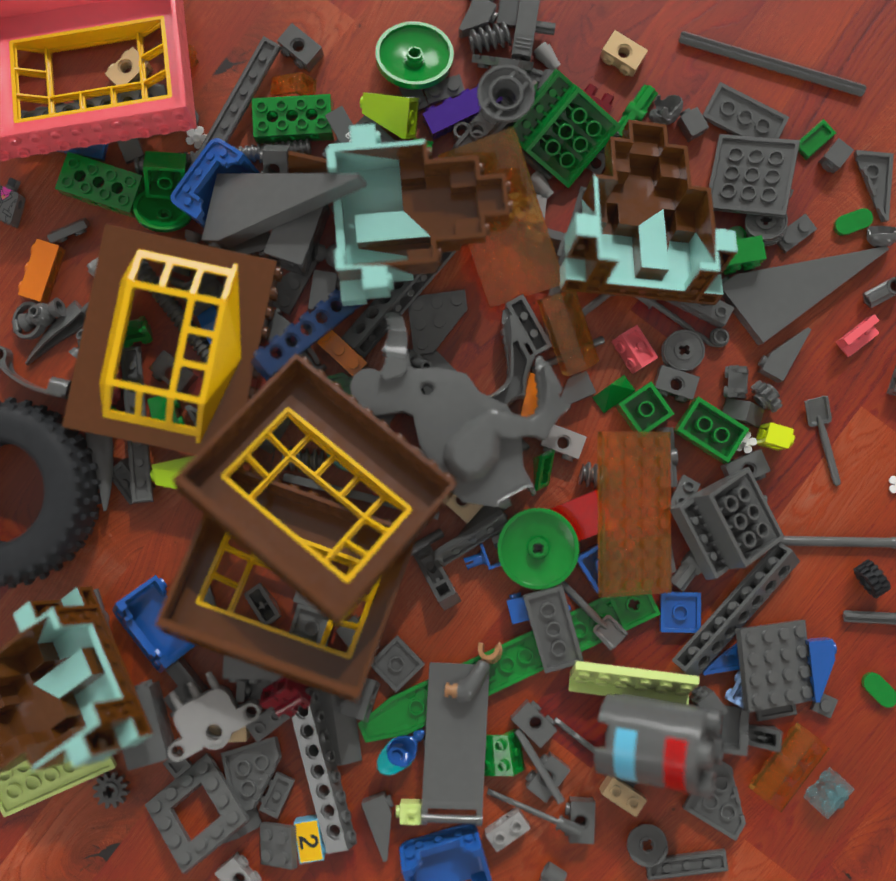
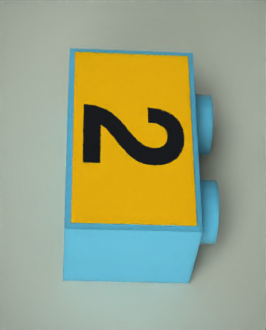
(309, 839)

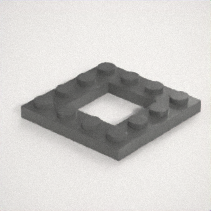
(233, 817)

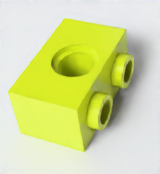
(775, 436)

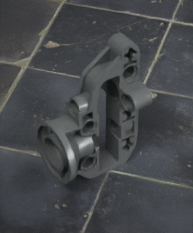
(517, 95)

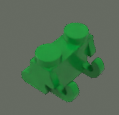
(138, 331)

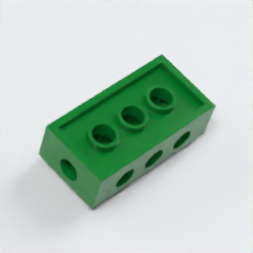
(285, 109)
(96, 173)

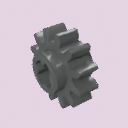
(766, 396)
(113, 782)

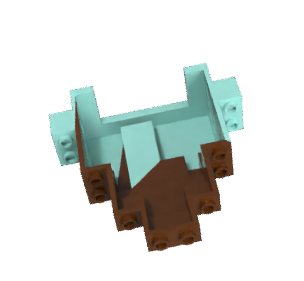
(406, 211)
(647, 226)
(65, 687)

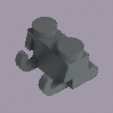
(737, 381)

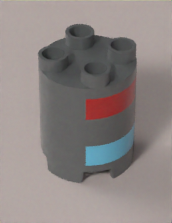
(660, 743)

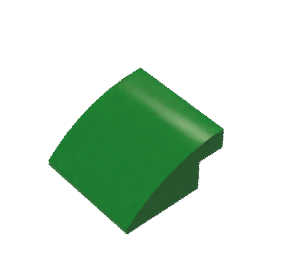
(564, 128)

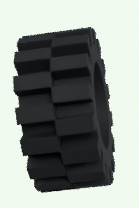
(872, 578)

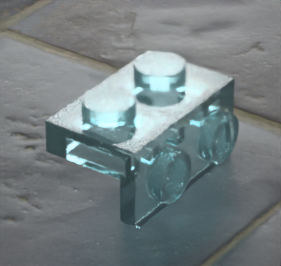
(828, 792)

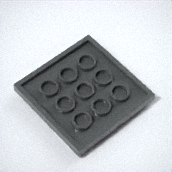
(753, 175)
(774, 665)

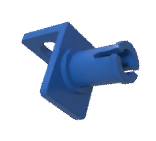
(479, 559)

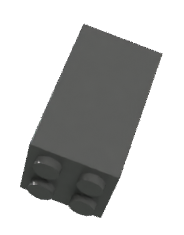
(295, 241)
(155, 746)

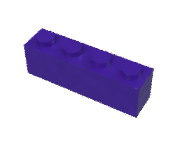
(462, 108)

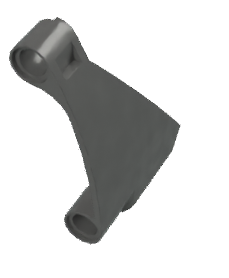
(56, 387)

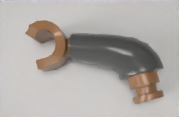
(469, 687)

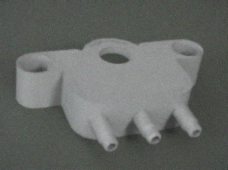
(204, 709)

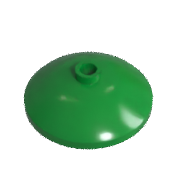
(159, 214)

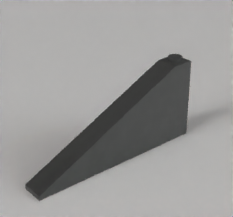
(256, 203)
(778, 295)

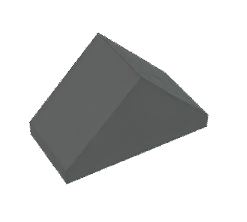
(744, 411)
(263, 604)
(765, 737)

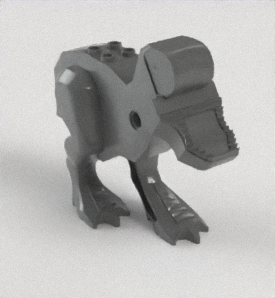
(458, 425)

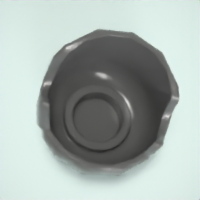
(881, 236)

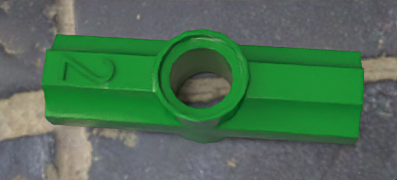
(638, 107)

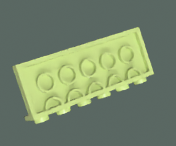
(609, 679)
(26, 787)

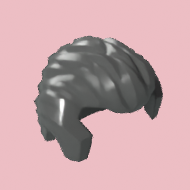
(666, 110)

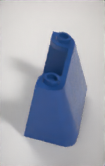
(196, 187)
(138, 616)
(445, 856)

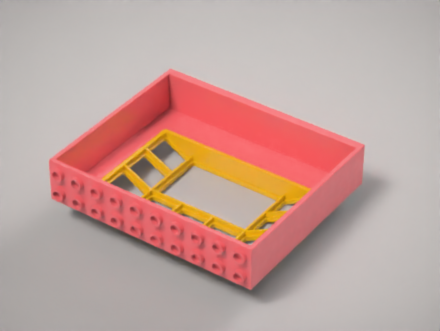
(76, 24)

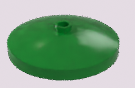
(414, 55)
(532, 567)

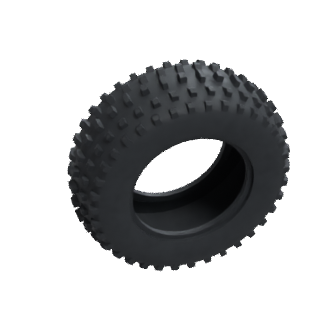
(68, 492)

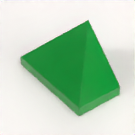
(613, 394)
(542, 469)

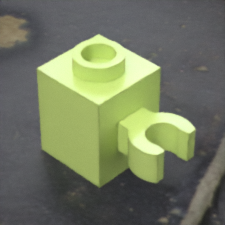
(409, 811)

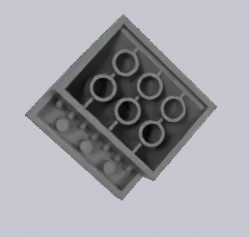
(727, 524)

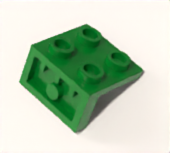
(503, 755)

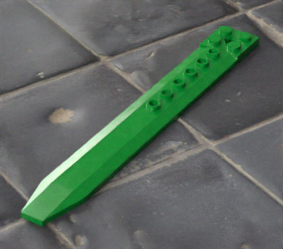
(520, 659)

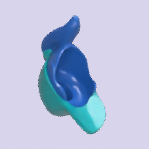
(399, 753)

